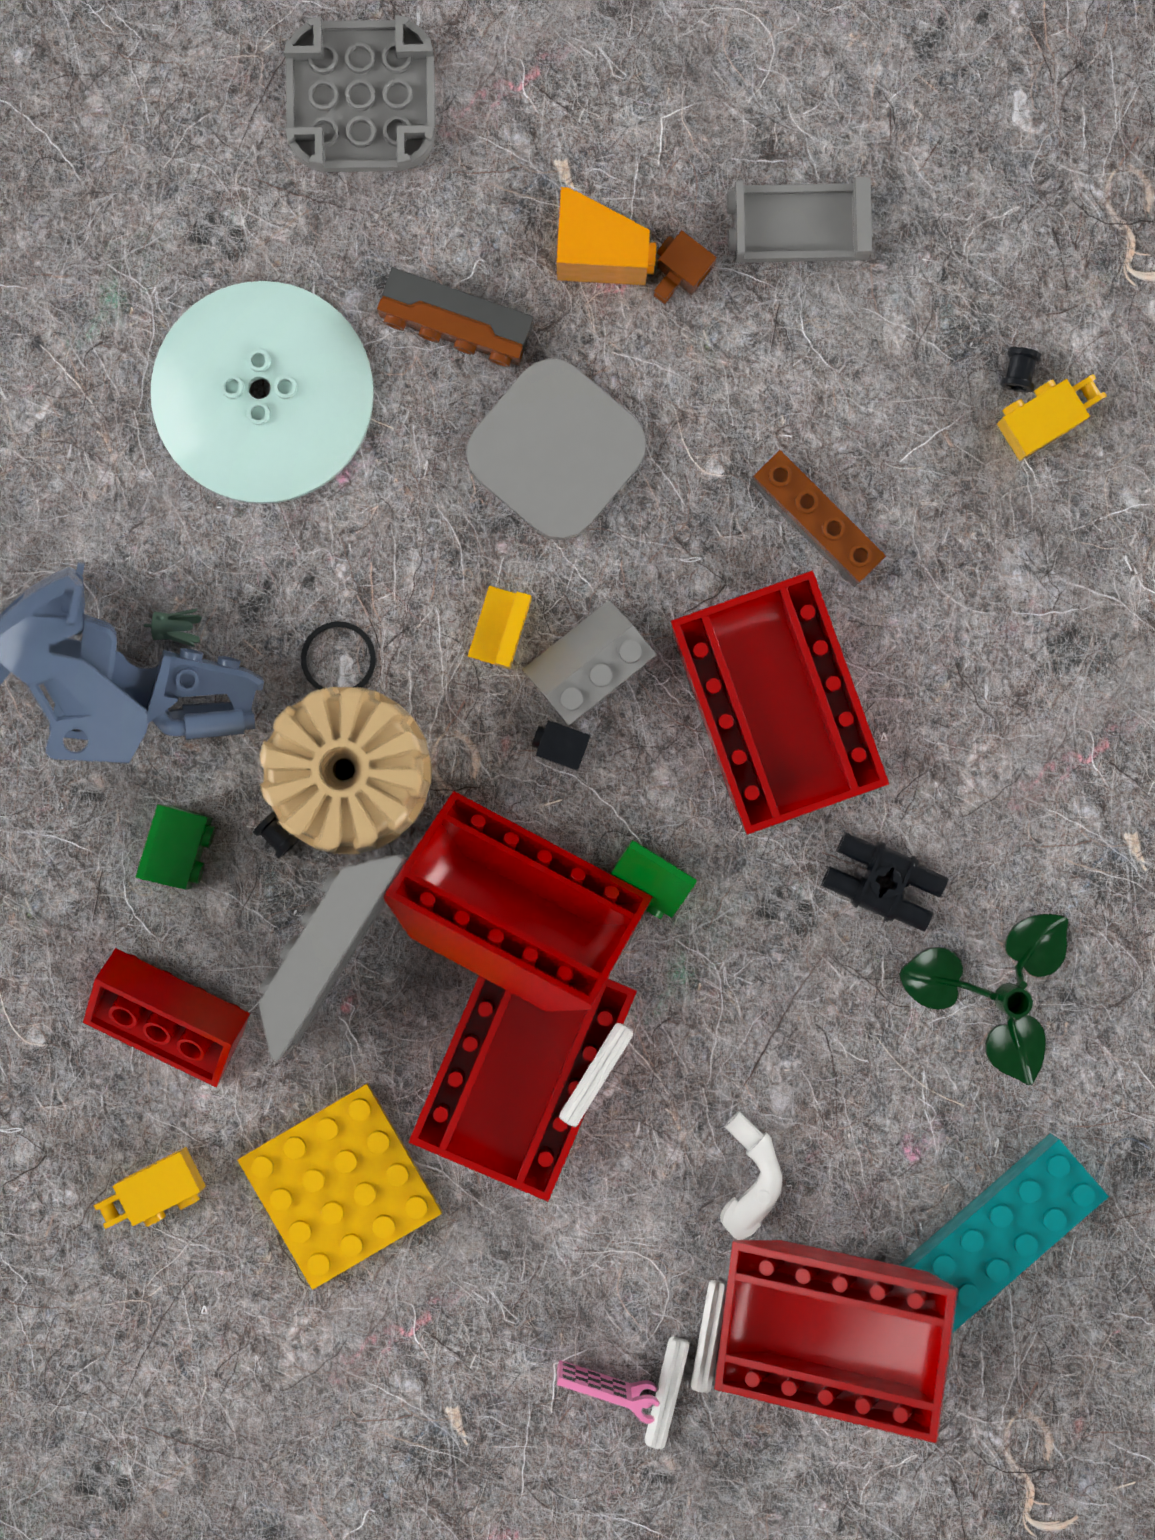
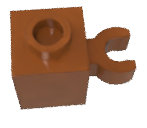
(684, 264)

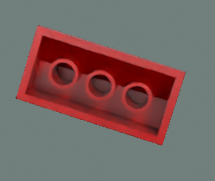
(165, 1017)

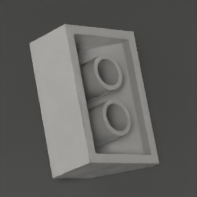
(589, 663)

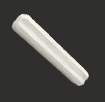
(596, 1074)
(709, 1337)
(667, 1392)

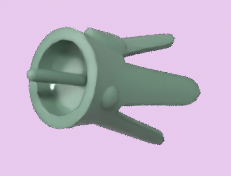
(169, 626)

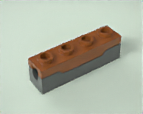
(455, 317)
(817, 518)

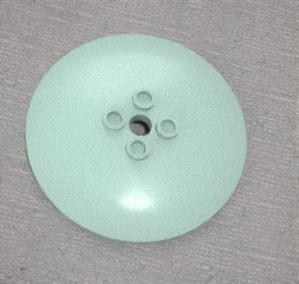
(272, 444)

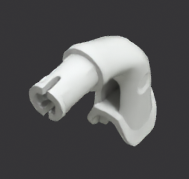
(744, 1215)

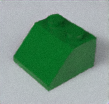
(175, 847)
(655, 877)

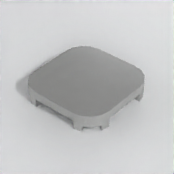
(360, 95)
(556, 449)

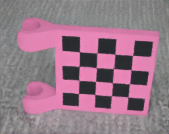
(608, 1389)

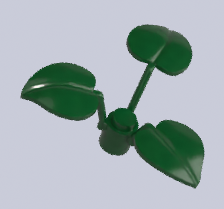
(1019, 1045)

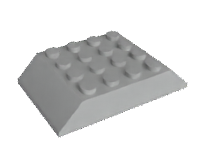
(322, 950)

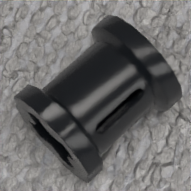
(1020, 369)
(276, 835)

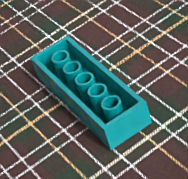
(1009, 1225)

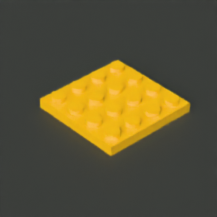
(340, 1186)

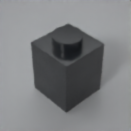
(560, 744)

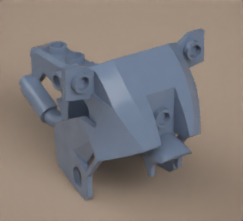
(101, 689)

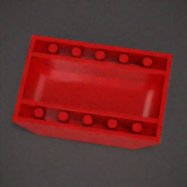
(778, 702)
(514, 907)
(508, 1082)
(836, 1336)

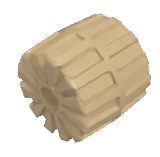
(388, 761)

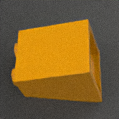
(601, 243)

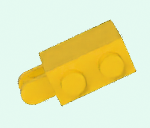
(1048, 415)
(153, 1190)

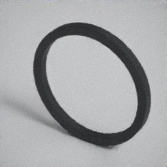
(332, 625)

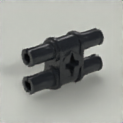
(903, 872)

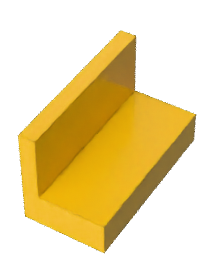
(499, 627)

